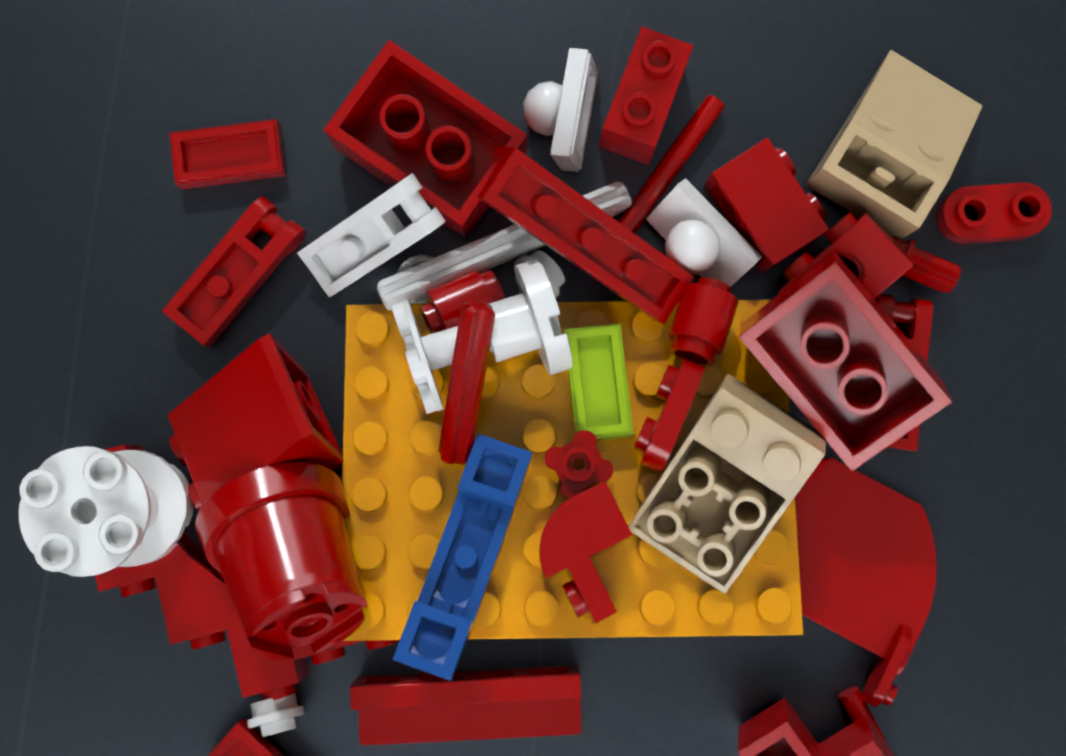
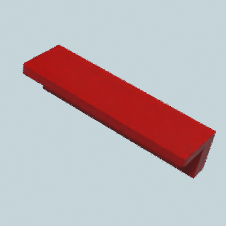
(584, 234)
(469, 706)

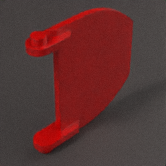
(865, 567)

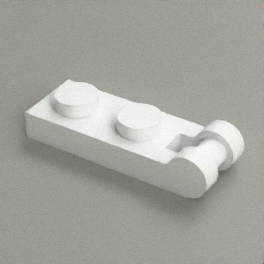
(370, 237)

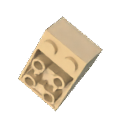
(897, 147)
(728, 483)

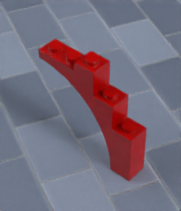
(201, 609)

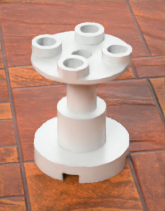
(520, 326)
(102, 510)

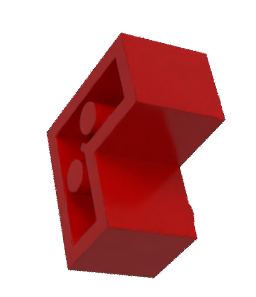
(782, 733)

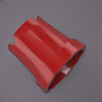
(285, 557)

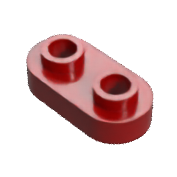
(996, 213)
(659, 436)

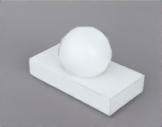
(565, 109)
(701, 237)

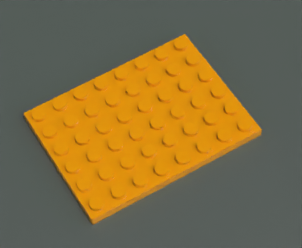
(405, 492)

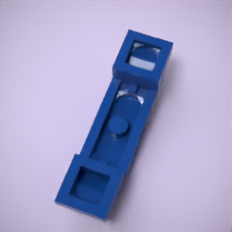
(464, 558)

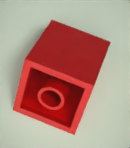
(251, 418)

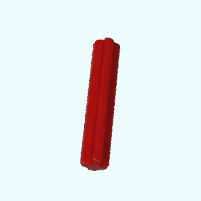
(466, 381)

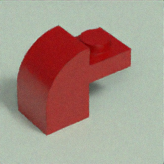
(575, 534)

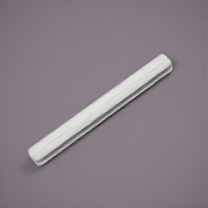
(484, 253)

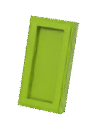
(599, 382)

